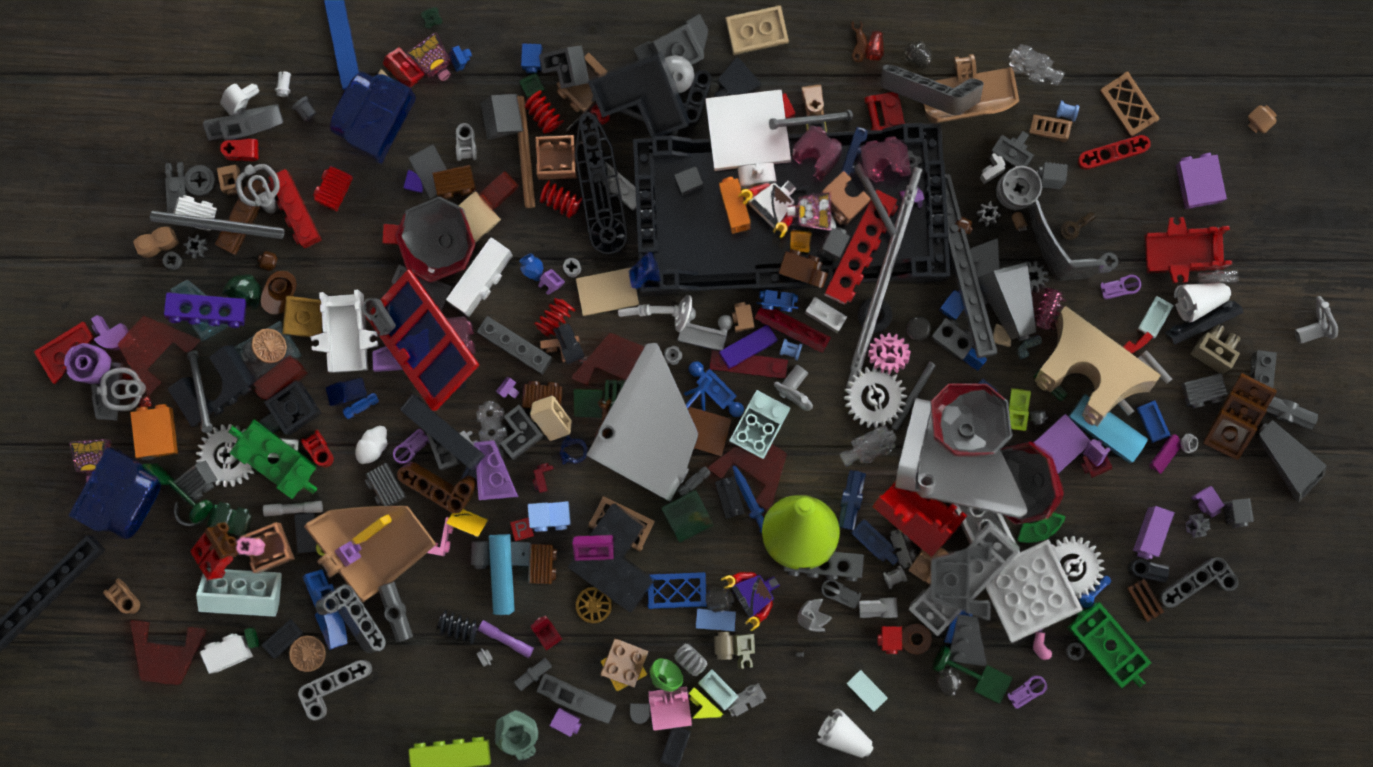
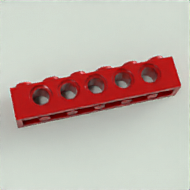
(834, 289)

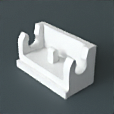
(825, 315)

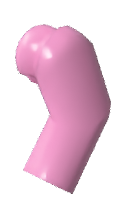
(1039, 648)

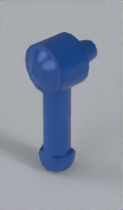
(1088, 600)

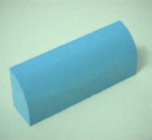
(1112, 432)
(501, 574)

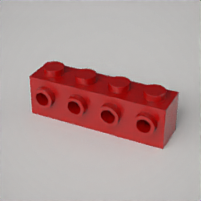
(295, 209)

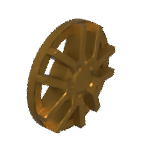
(593, 605)

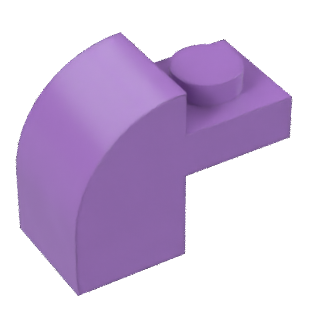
(108, 337)

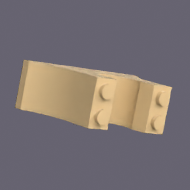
(1107, 364)

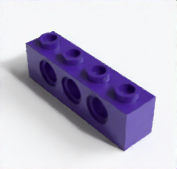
(176, 301)

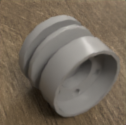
(1023, 178)

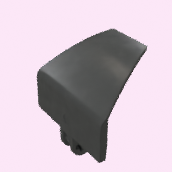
(1056, 259)

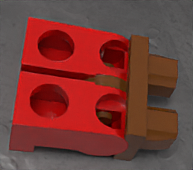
(216, 551)

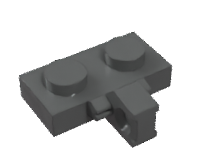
(1013, 150)

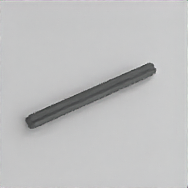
(215, 224)

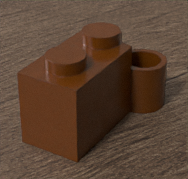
(802, 268)

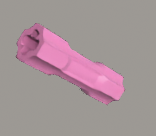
(250, 546)

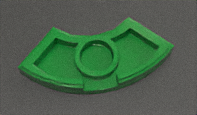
(1041, 529)

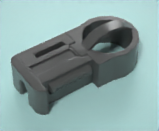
(380, 318)
(844, 595)

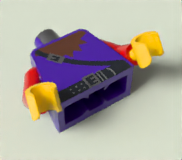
(753, 594)

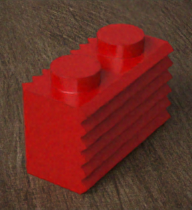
(333, 188)

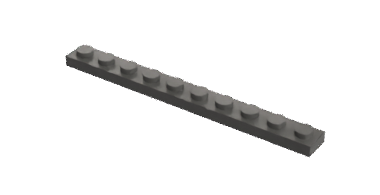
(967, 279)

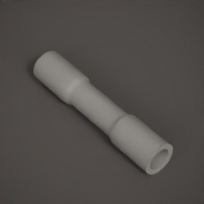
(280, 509)

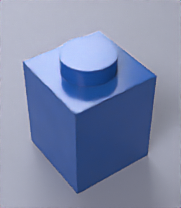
(530, 58)
(953, 305)

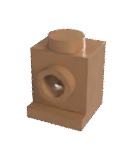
(225, 175)
(743, 317)

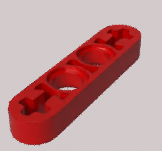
(1114, 153)

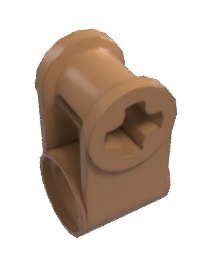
(813, 100)
(120, 594)

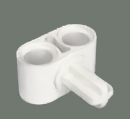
(235, 100)
(756, 175)

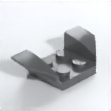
(684, 41)

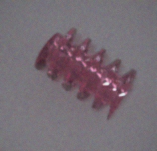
(1048, 309)

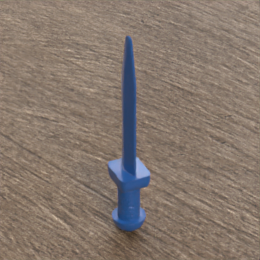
(756, 512)

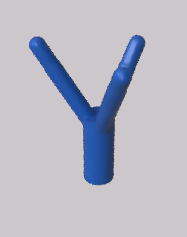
(699, 390)

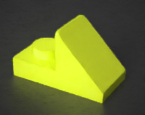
(708, 709)

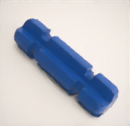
(360, 405)

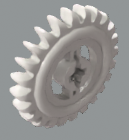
(879, 415)
(208, 450)
(1086, 555)

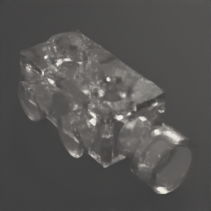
(1032, 65)
(492, 423)
(869, 446)

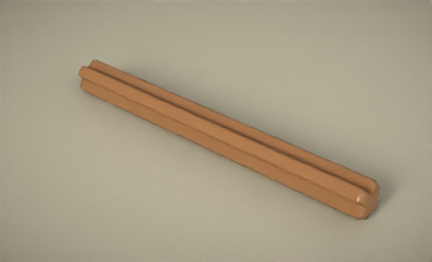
(525, 158)

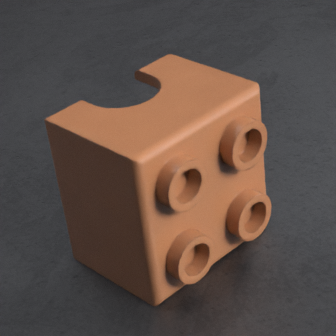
(555, 157)
(843, 206)
(276, 548)

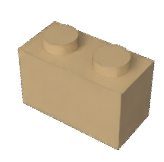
(551, 418)

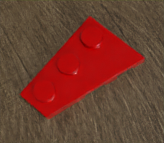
(53, 353)

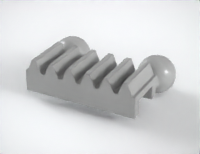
(705, 336)

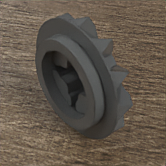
(193, 174)

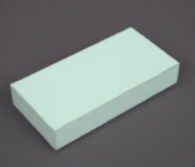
(1155, 316)
(718, 690)
(867, 690)

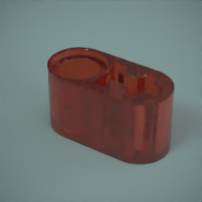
(499, 190)

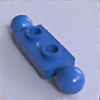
(717, 390)

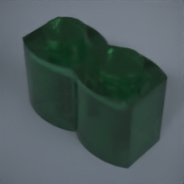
(237, 520)

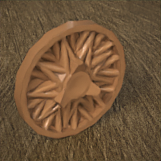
(268, 346)
(307, 653)

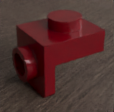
(1094, 470)
(539, 482)
(546, 632)

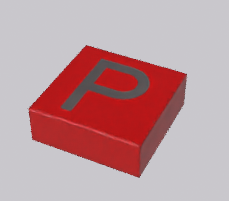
(521, 529)

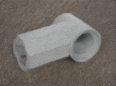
(878, 608)

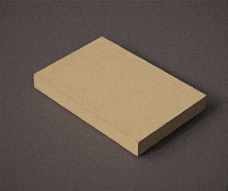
(757, 30)
(606, 292)

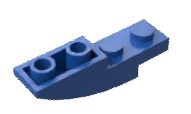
(332, 624)

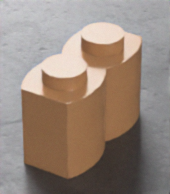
(151, 244)

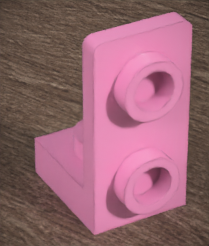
(445, 544)

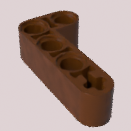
(434, 483)

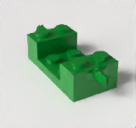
(288, 473)
(1094, 629)

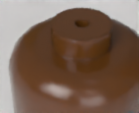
(965, 224)
(267, 260)

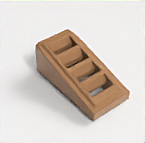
(1052, 121)

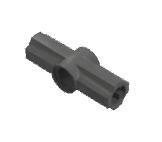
(1291, 413)
(391, 599)

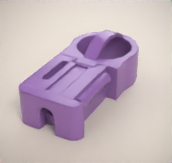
(1117, 288)
(413, 444)
(1024, 693)

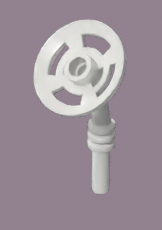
(679, 312)

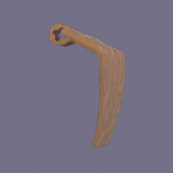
(997, 95)
(382, 555)

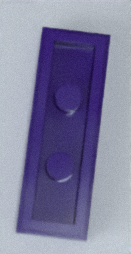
(748, 346)

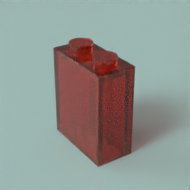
(280, 377)

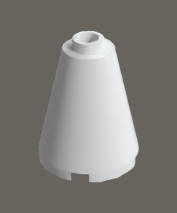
(1200, 299)
(843, 734)

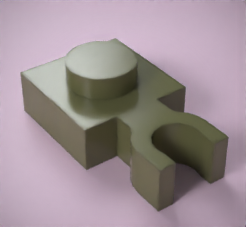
(743, 648)

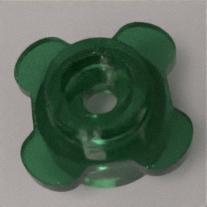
(430, 22)

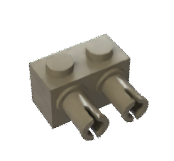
(1214, 352)

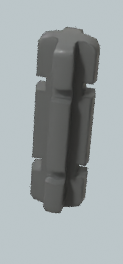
(694, 481)

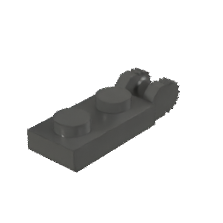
(174, 186)

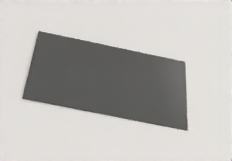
(425, 164)

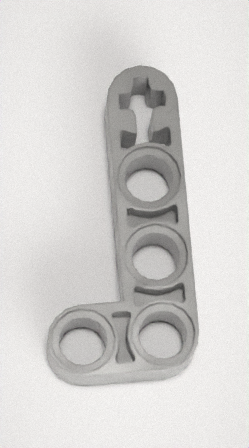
(336, 684)

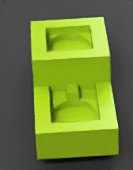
(1018, 408)

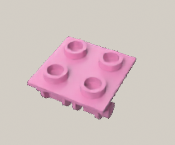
(670, 709)

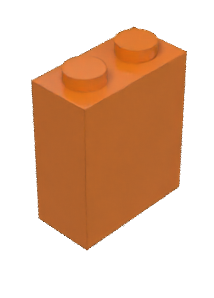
(734, 206)
(154, 431)

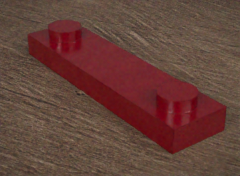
(793, 328)
(752, 366)

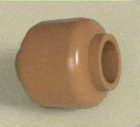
(1262, 119)

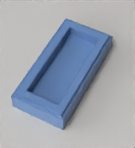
(716, 621)

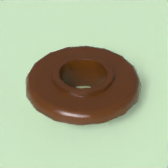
(926, 639)

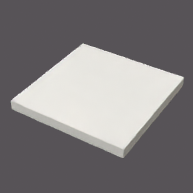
(742, 130)
(1032, 592)

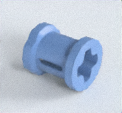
(1067, 111)
(790, 349)

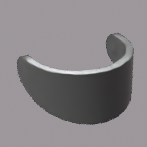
(178, 518)

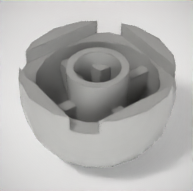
(681, 72)

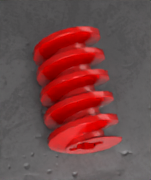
(542, 113)
(560, 200)
(554, 317)

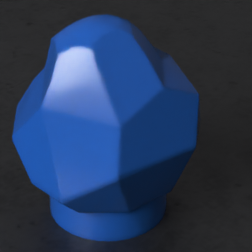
(531, 267)

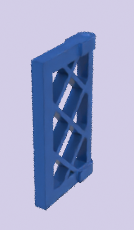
(686, 576)

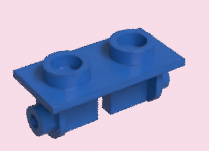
(786, 300)

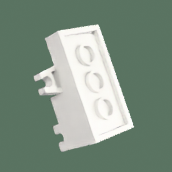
(344, 333)

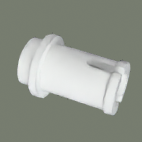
(283, 84)

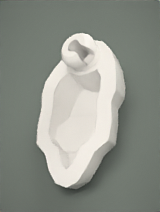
(371, 445)

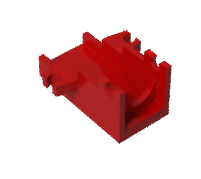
(1185, 250)
(921, 519)

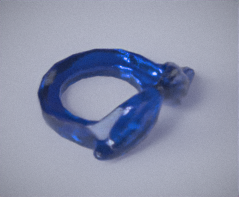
(566, 457)

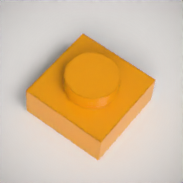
(800, 240)

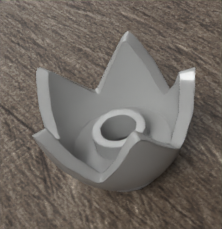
(811, 618)

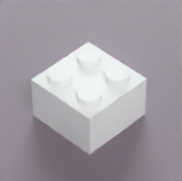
(225, 654)

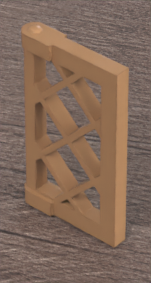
(1124, 118)
(646, 531)

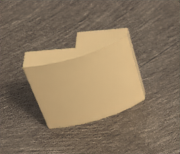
(479, 215)

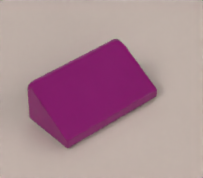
(1166, 454)
(593, 547)

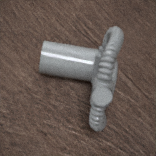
(265, 199)
(1321, 328)
(789, 386)
(134, 388)

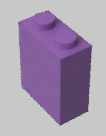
(1201, 181)
(1063, 441)
(1153, 532)

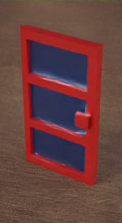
(425, 342)

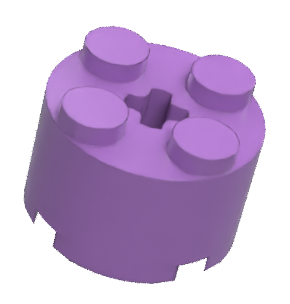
(87, 363)

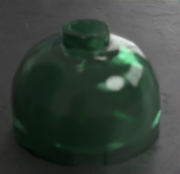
(244, 288)

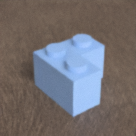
(549, 515)

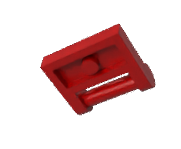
(890, 108)

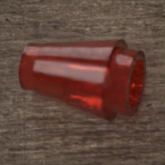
(875, 47)

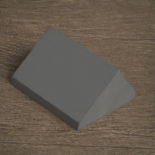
(501, 116)

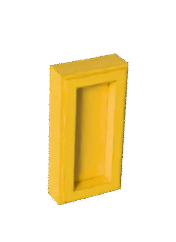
(372, 529)

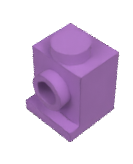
(1209, 501)

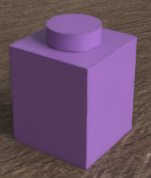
(566, 722)

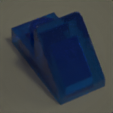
(644, 270)
(346, 391)

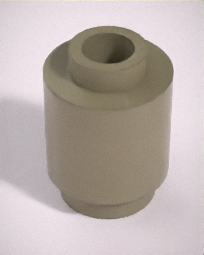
(724, 646)

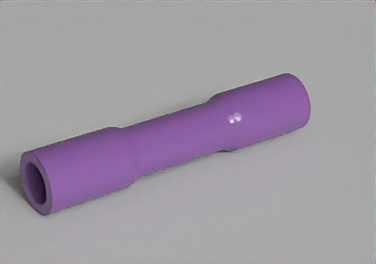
(517, 645)

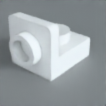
(991, 172)

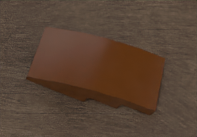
(1239, 416)
(711, 431)

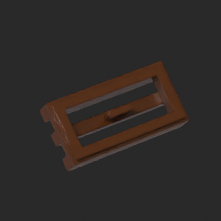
(1153, 614)

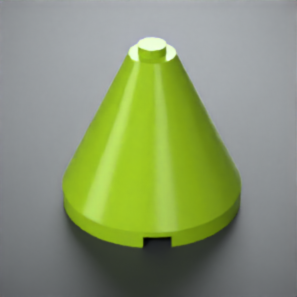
(800, 532)

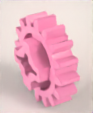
(889, 356)

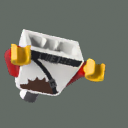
(771, 203)

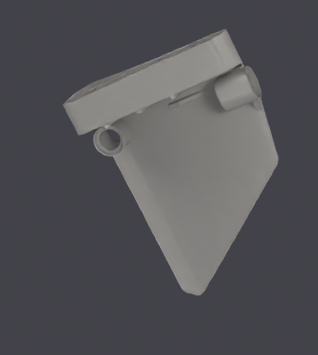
(649, 428)
(957, 480)

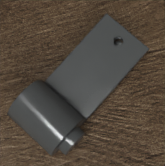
(481, 555)

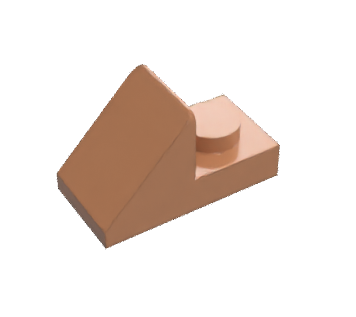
(552, 345)

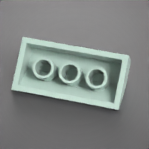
(240, 593)

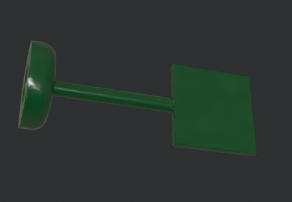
(587, 403)
(199, 510)
(991, 683)

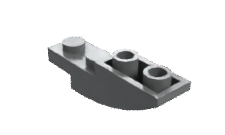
(243, 124)
(576, 699)

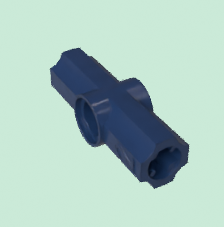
(851, 500)

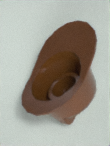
(275, 291)

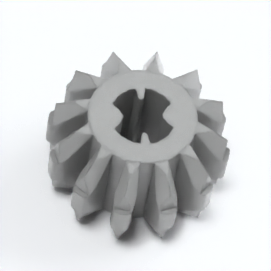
(690, 659)

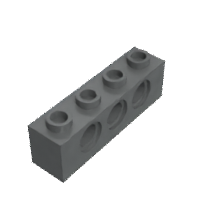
(514, 345)
(854, 570)

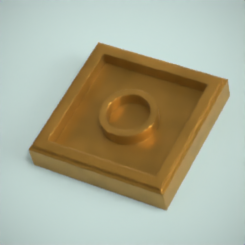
(302, 317)

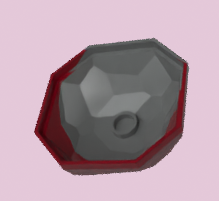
(435, 239)
(970, 420)
(1036, 480)

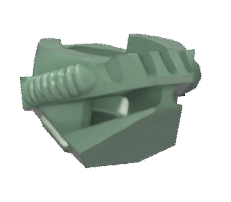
(516, 734)

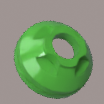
(668, 672)

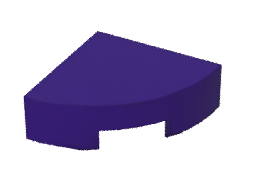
(413, 182)

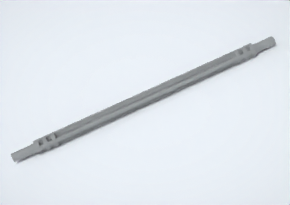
(884, 276)

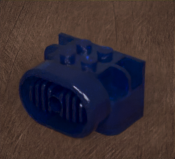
(372, 113)
(116, 495)

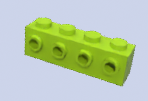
(451, 755)

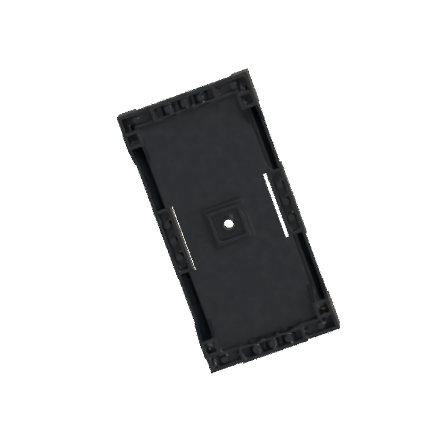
(700, 252)

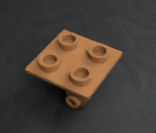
(624, 662)

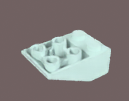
(759, 424)

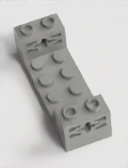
(938, 615)

